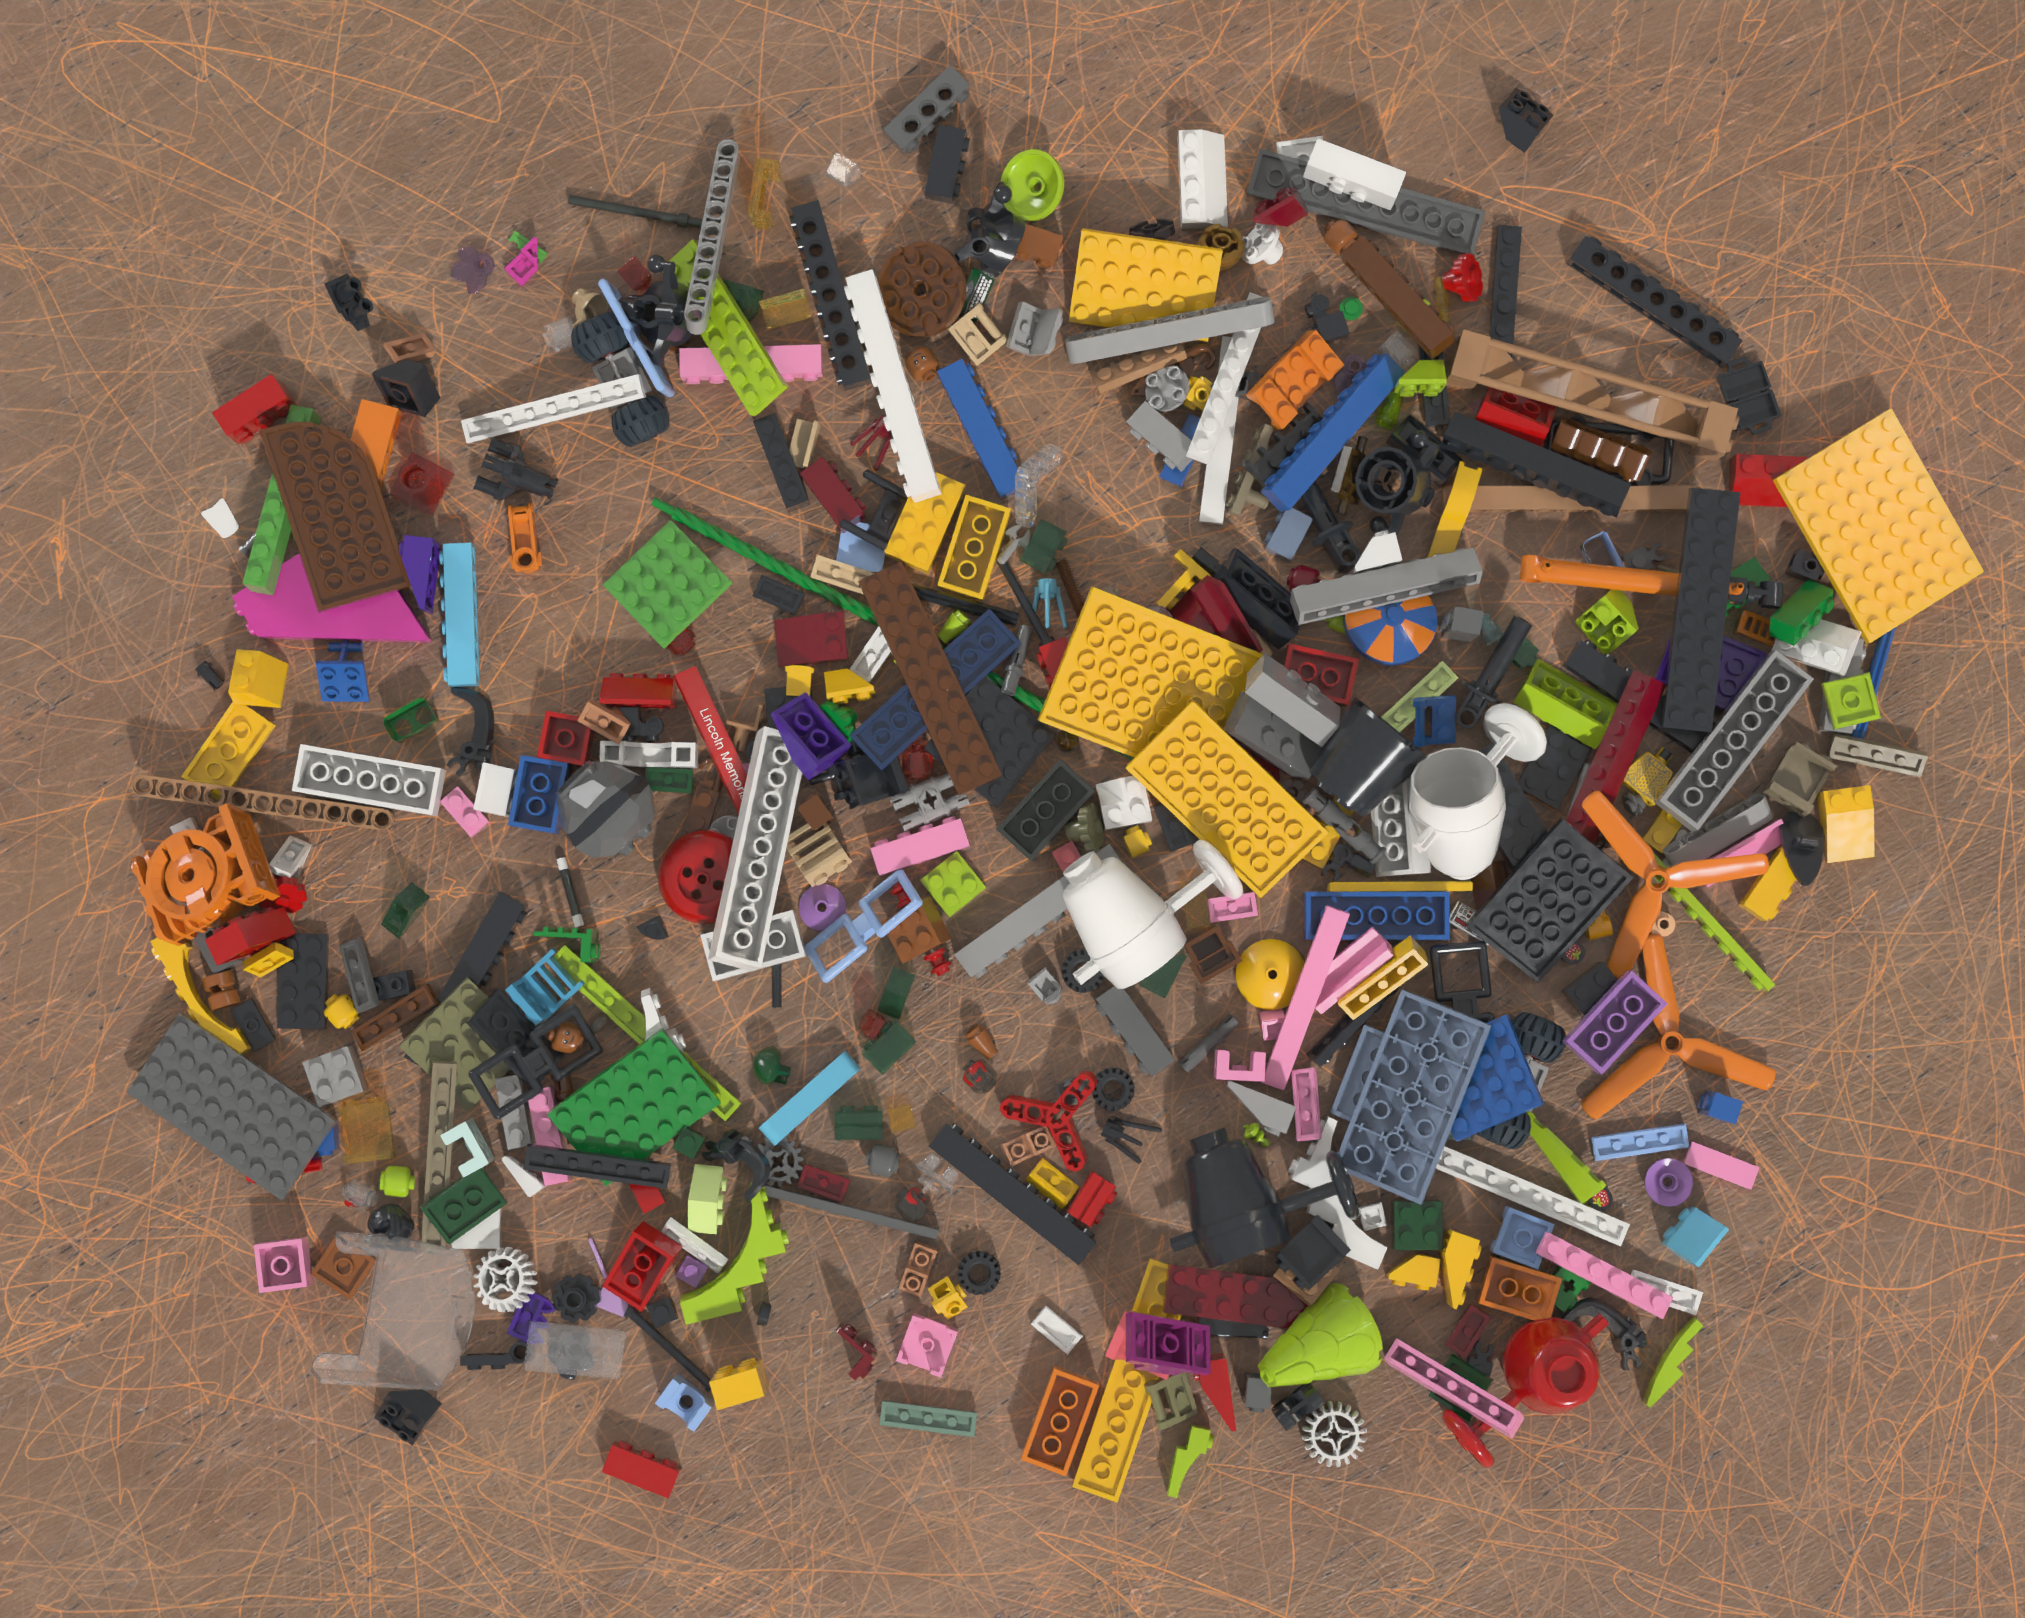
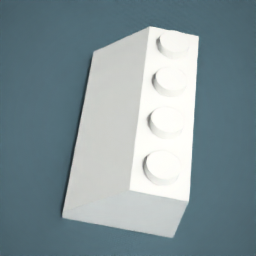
(1202, 179)
(1396, 832)

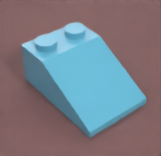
(1694, 1236)

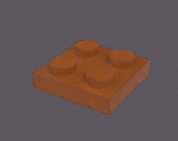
(343, 1270)

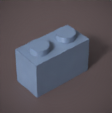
(1288, 534)

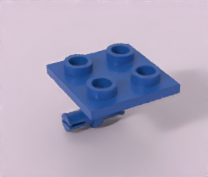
(343, 679)

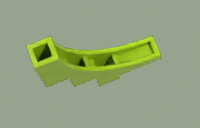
(724, 1293)

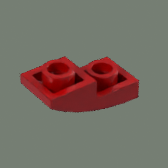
(647, 1196)

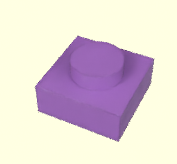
(692, 1271)

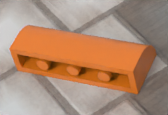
(376, 433)

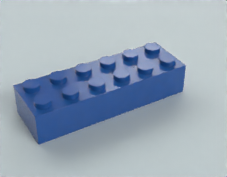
(1390, 913)

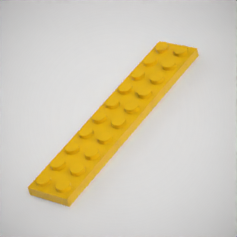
(1122, 1405)

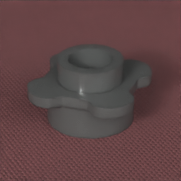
(1633, 803)

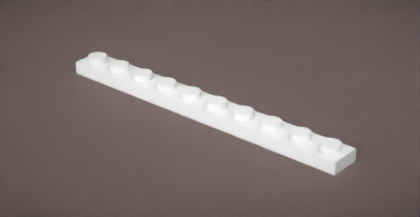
(1532, 1196)

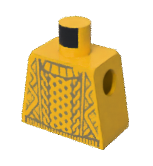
(1649, 775)

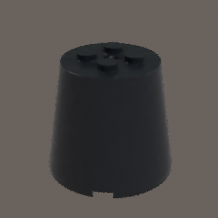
(1364, 760)

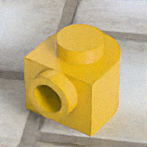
(1136, 841)

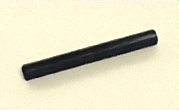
(964, 604)

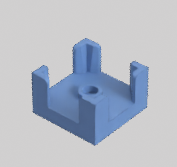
(1520, 1237)

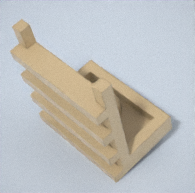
(821, 862)

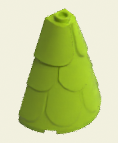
(1325, 1342)

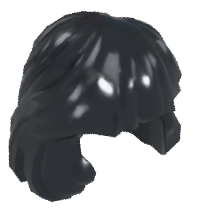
(392, 1221)

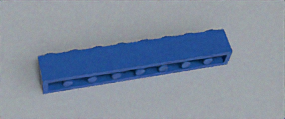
(1332, 432)

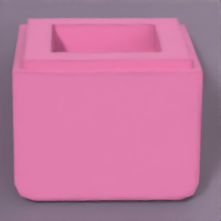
(1271, 1023)

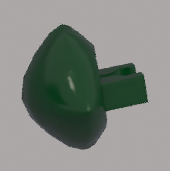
(767, 1066)

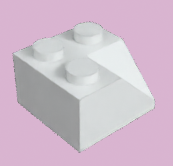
(1123, 803)

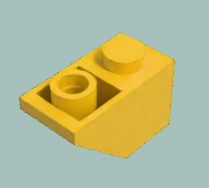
(1416, 1269)

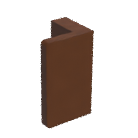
(1488, 881)

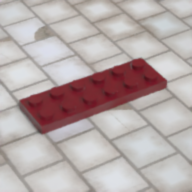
(1230, 1297)

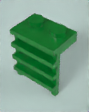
(589, 948)

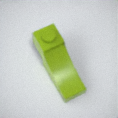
(1198, 1441)

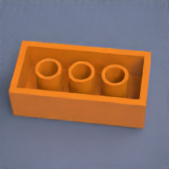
(1059, 1420)

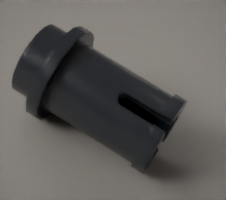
(210, 675)

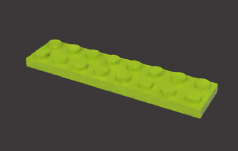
(734, 341)

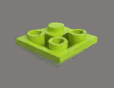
(1423, 377)
(1609, 621)

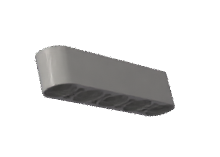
(1720, 831)

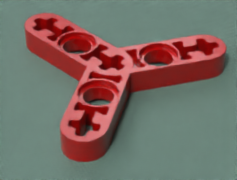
(1059, 1126)

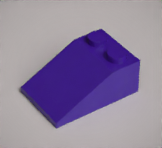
(421, 563)
(809, 736)

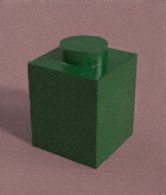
(689, 1142)

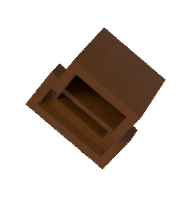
(1211, 954)

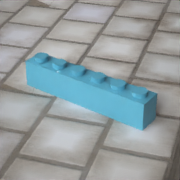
(460, 615)

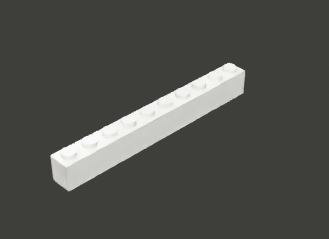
(893, 386)

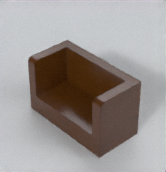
(816, 813)

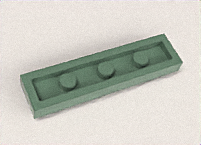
(928, 1418)

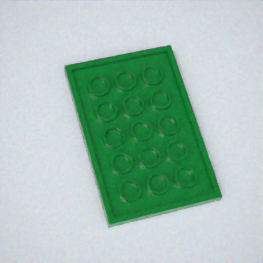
(636, 1102)

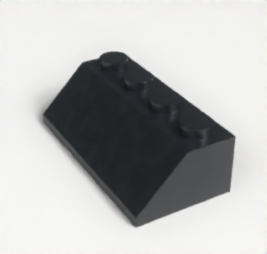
(1260, 599)

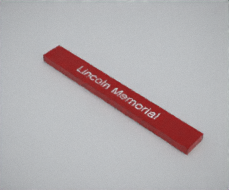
(713, 733)

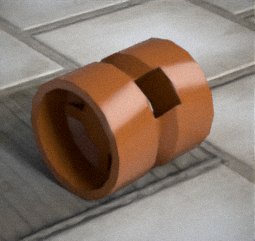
(221, 999)

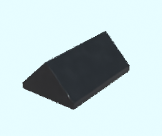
(1445, 460)

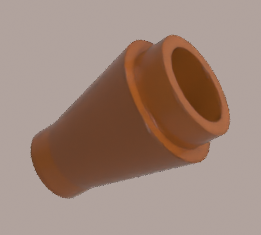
(981, 1041)

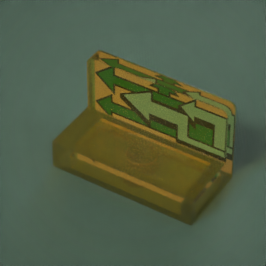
(785, 308)

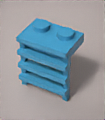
(535, 997)

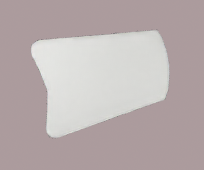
(221, 519)

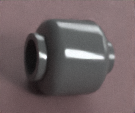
(882, 1160)

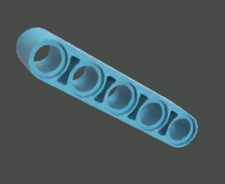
(809, 1098)

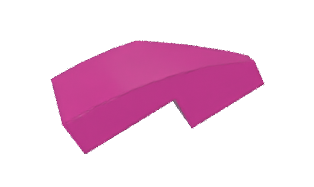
(525, 264)

